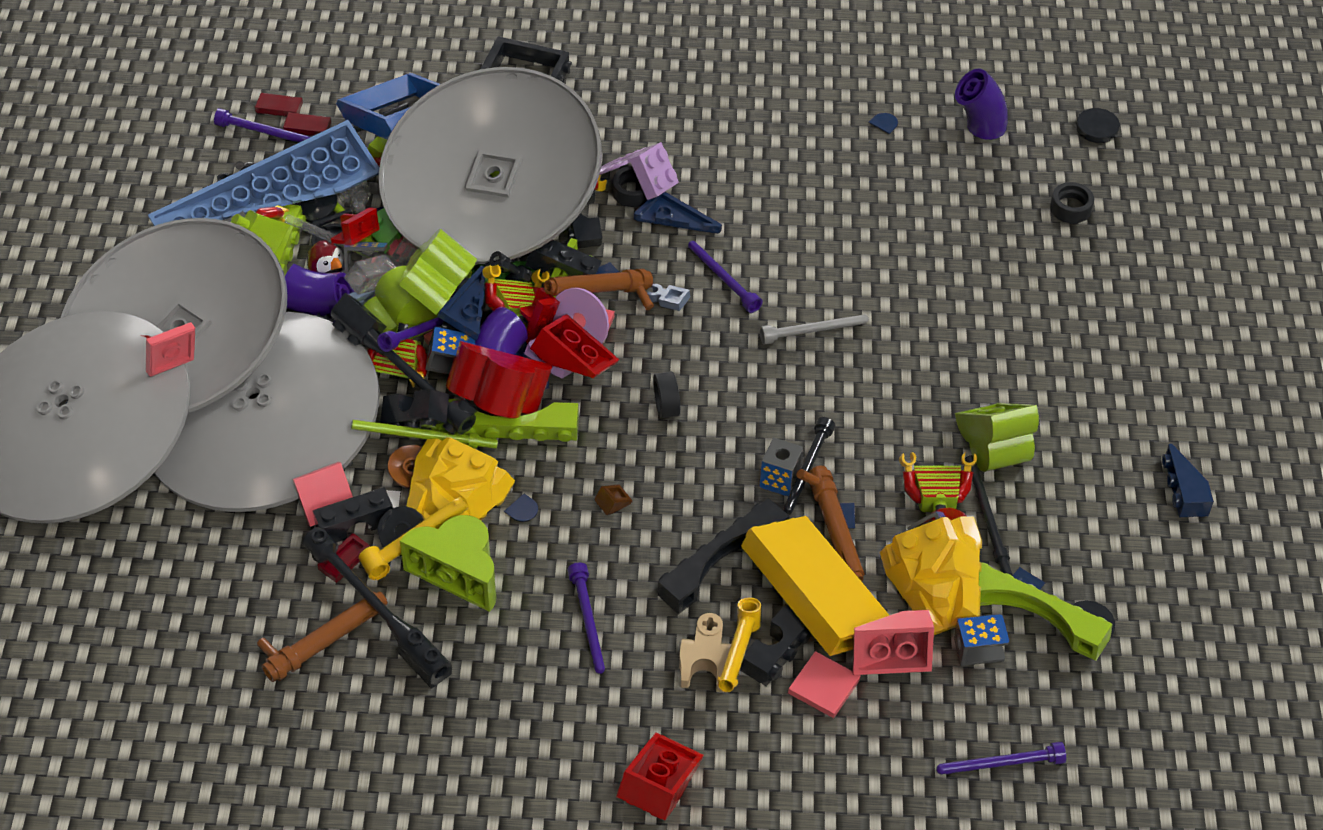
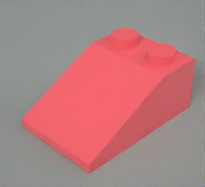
(894, 644)

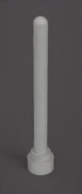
(769, 334)

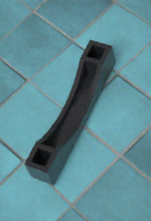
(682, 585)

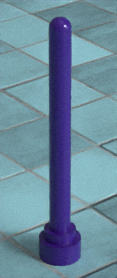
(224, 118)
(750, 301)
(389, 340)
(578, 575)
(1053, 753)

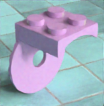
(650, 167)
(584, 302)

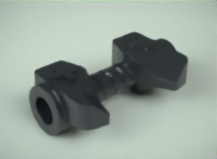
(517, 273)

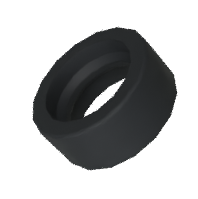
(625, 197)
(1070, 214)
(666, 394)

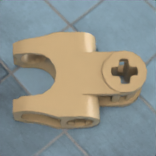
(705, 651)

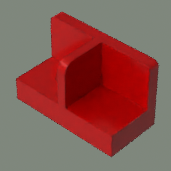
(357, 227)
(539, 313)

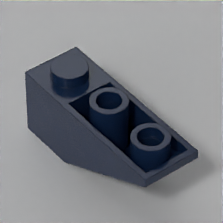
(1189, 487)

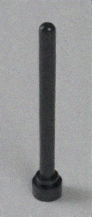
(823, 429)

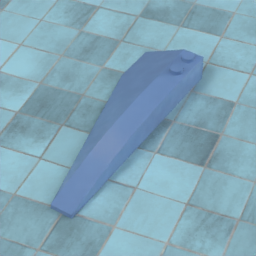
(302, 172)

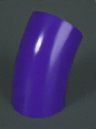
(983, 104)
(314, 291)
(502, 331)

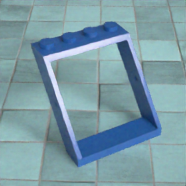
(360, 106)

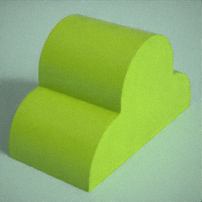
(436, 270)
(395, 304)
(1000, 433)
(453, 559)

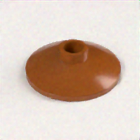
(402, 461)

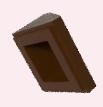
(612, 498)

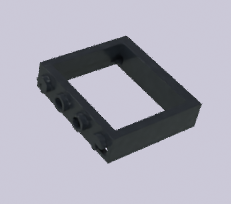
(528, 52)

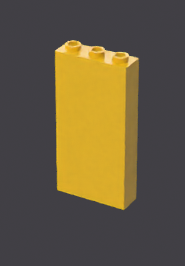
(813, 581)

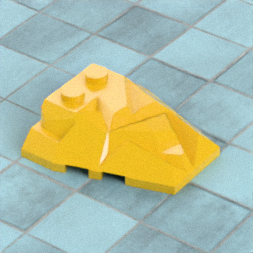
(453, 470)
(938, 569)

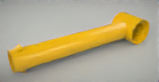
(376, 560)
(747, 622)

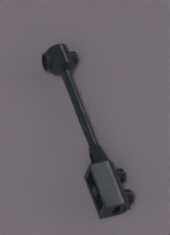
(366, 328)
(412, 643)

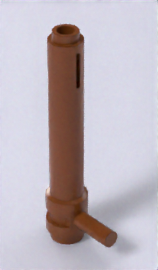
(627, 281)
(825, 494)
(291, 657)

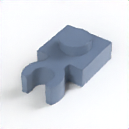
(670, 298)

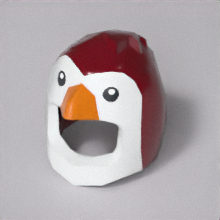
(325, 257)

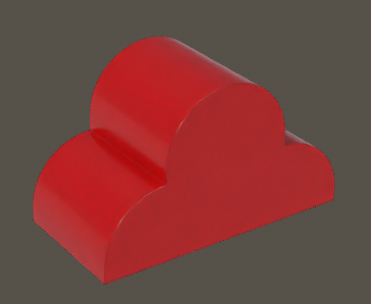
(498, 380)

